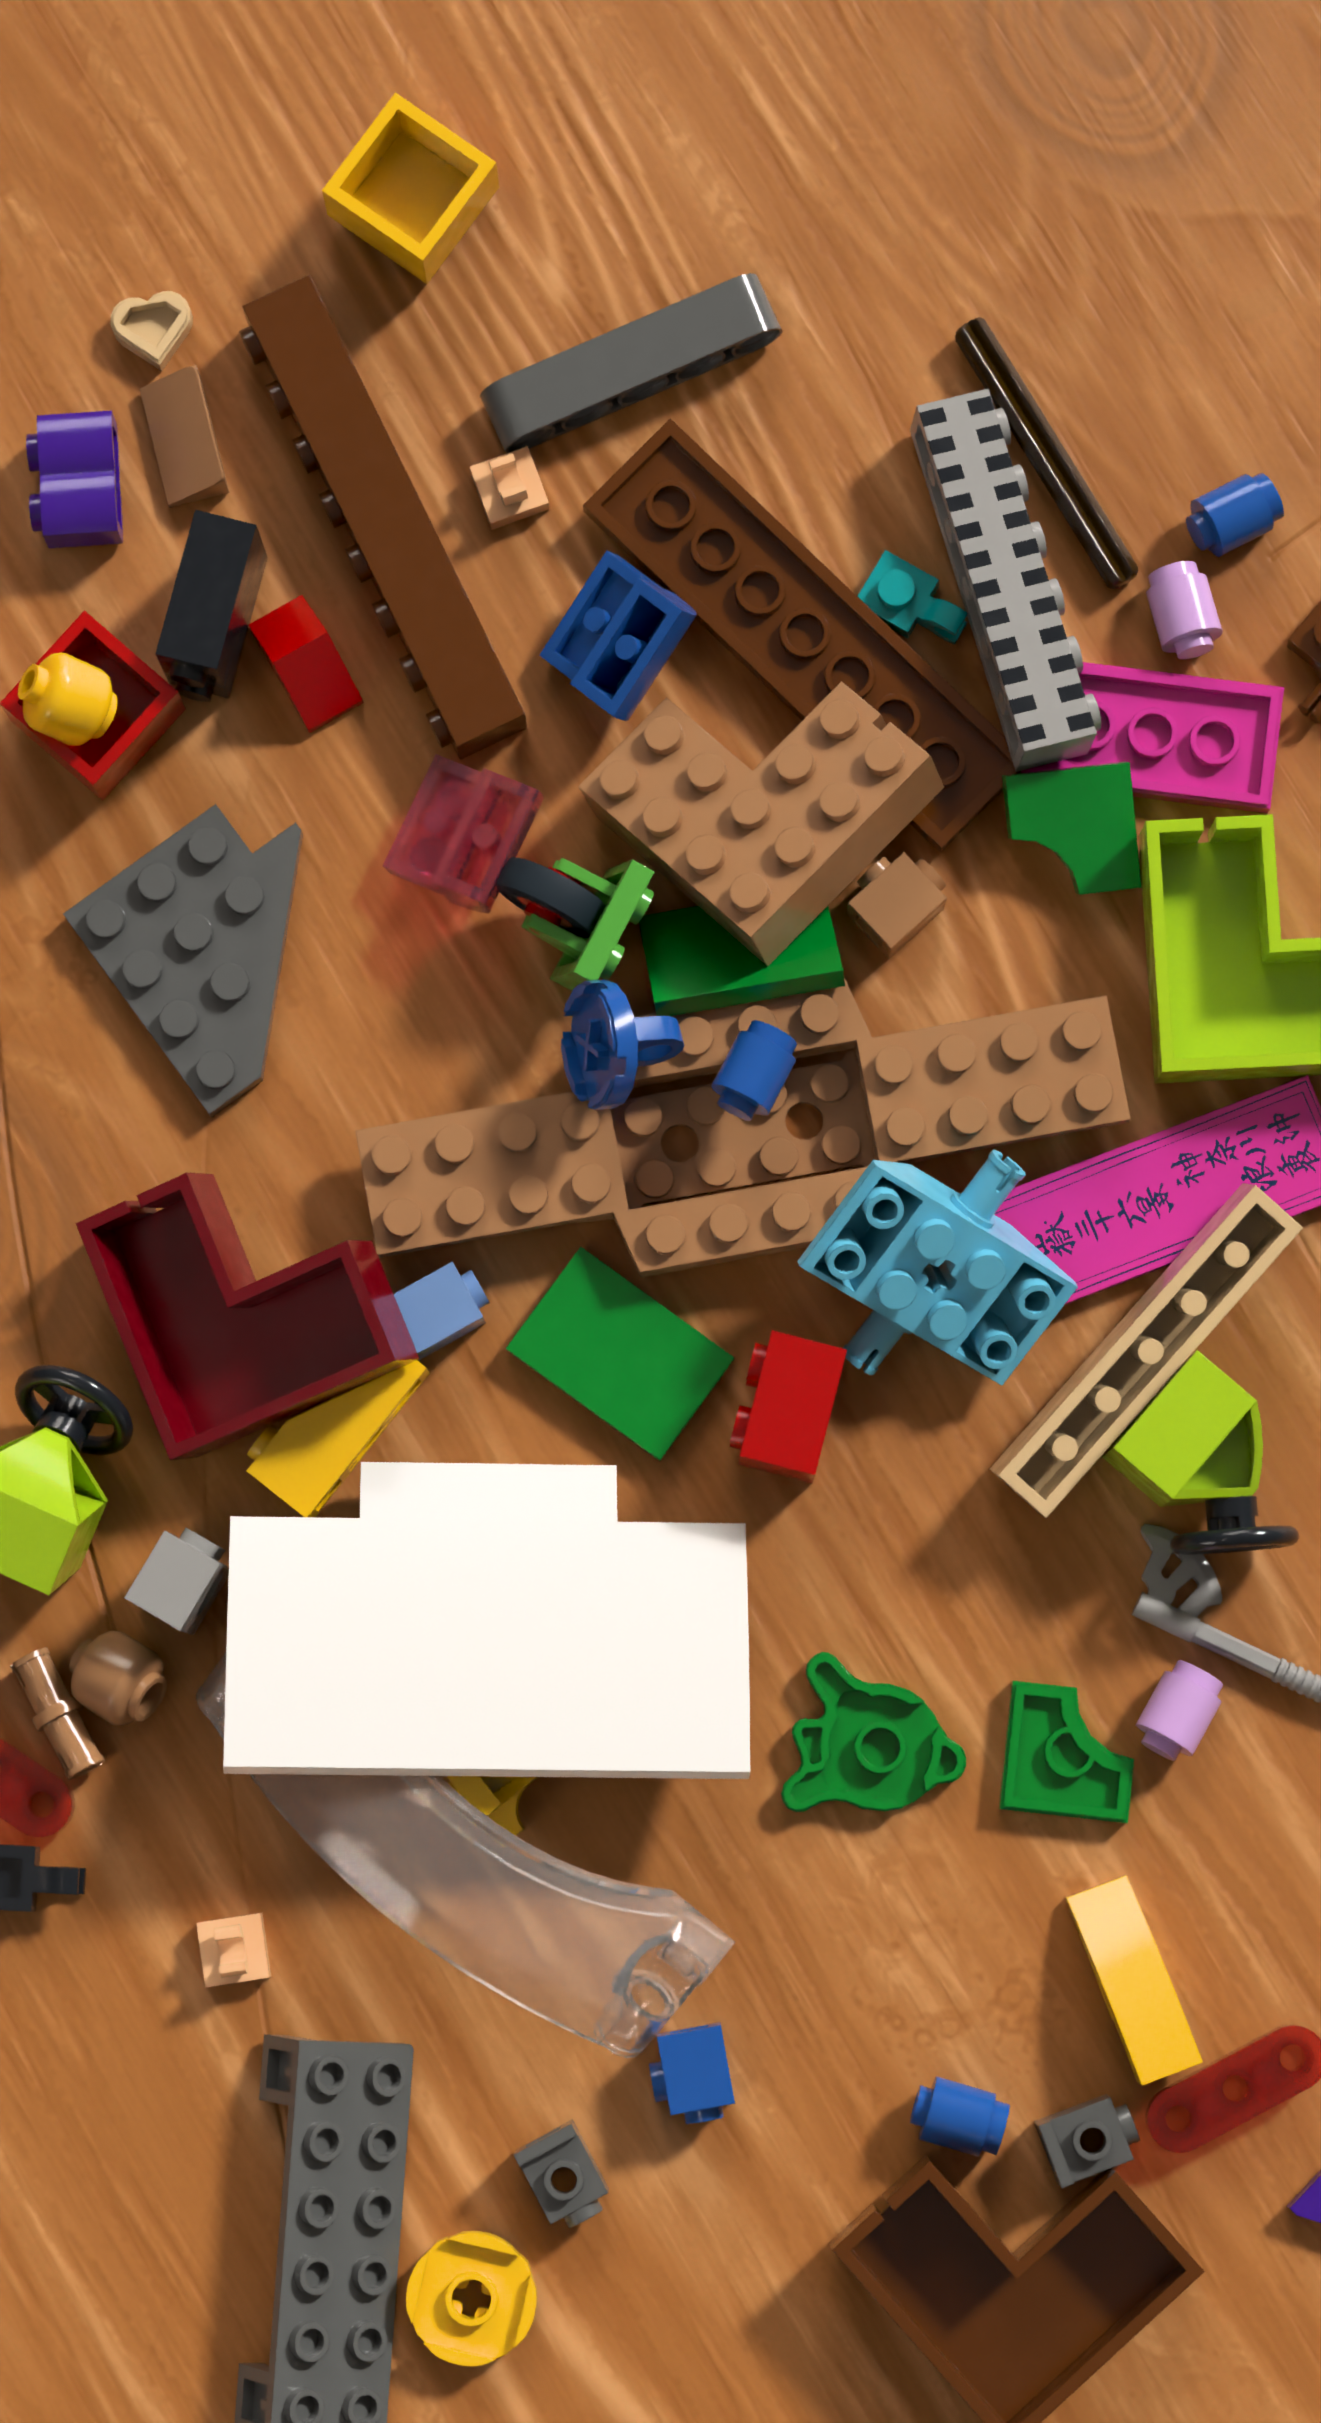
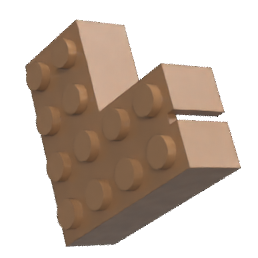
(772, 841)

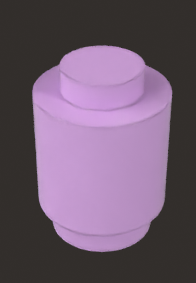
(1183, 609)
(1179, 1710)

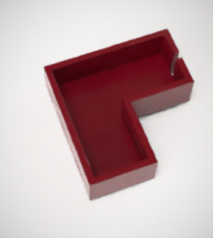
(217, 1344)

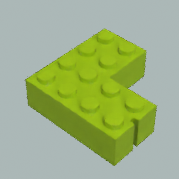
(1219, 977)

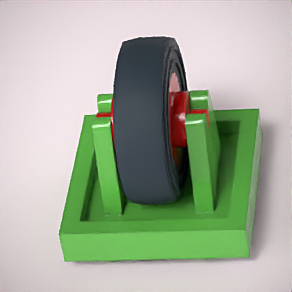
(578, 911)

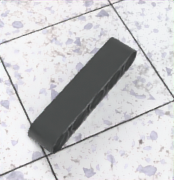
(631, 363)

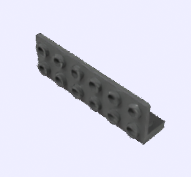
(334, 2231)

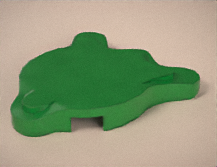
(869, 1747)

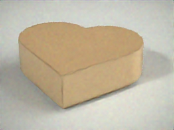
(152, 327)

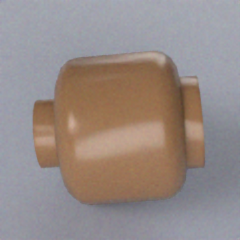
(117, 1678)

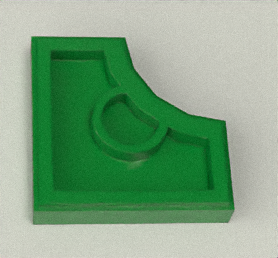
(1081, 817)
(1055, 1761)

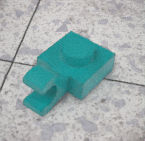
(905, 598)

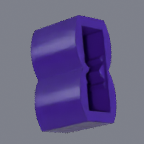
(77, 479)

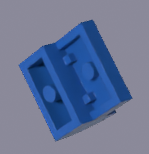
(618, 635)

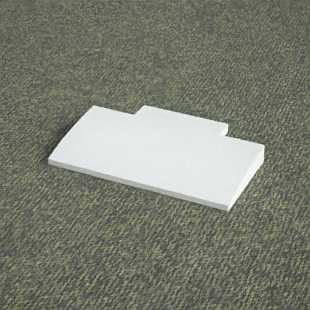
(487, 1633)

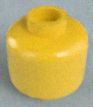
(67, 699)

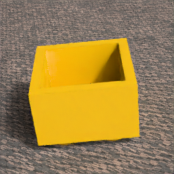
(411, 188)

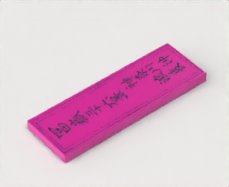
(1153, 1196)

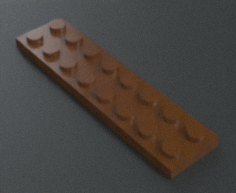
(792, 616)

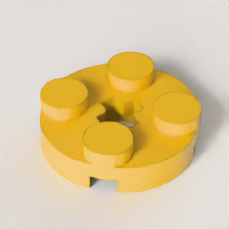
(439, 2317)

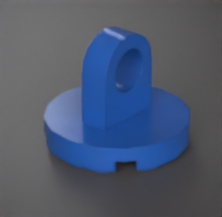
(611, 1043)

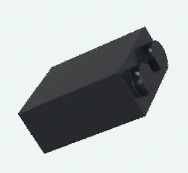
(211, 606)

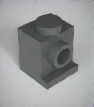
(1062, 2133)
(563, 2149)

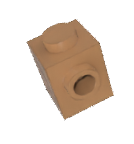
(896, 901)

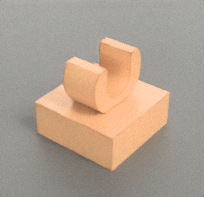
(509, 488)
(233, 1950)

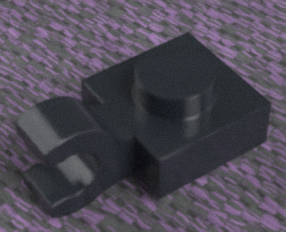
(23, 1878)

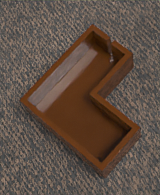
(1022, 2324)

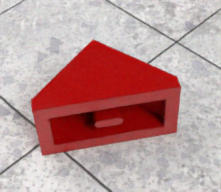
(306, 663)

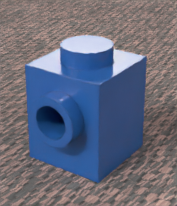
(693, 2073)

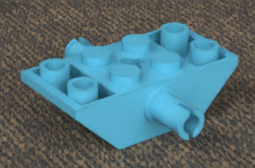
(939, 1267)

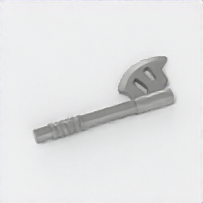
(1183, 1622)

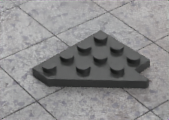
(199, 948)

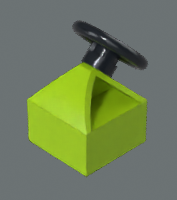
(1200, 1446)
(45, 1487)

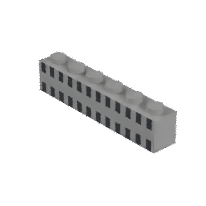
(1004, 579)

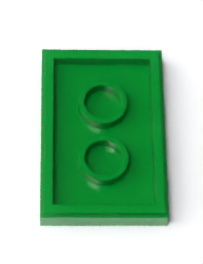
(703, 967)
(620, 1354)

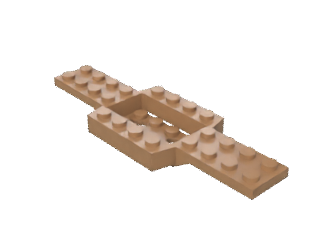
(885, 1101)

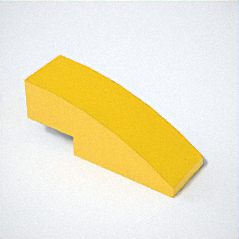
(1133, 1981)

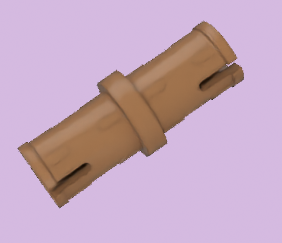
(57, 1713)

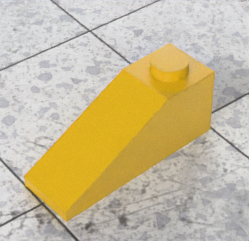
(323, 1445)

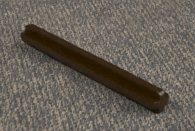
(1046, 453)

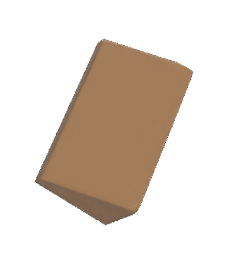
(184, 437)

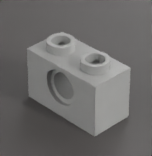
(180, 1580)

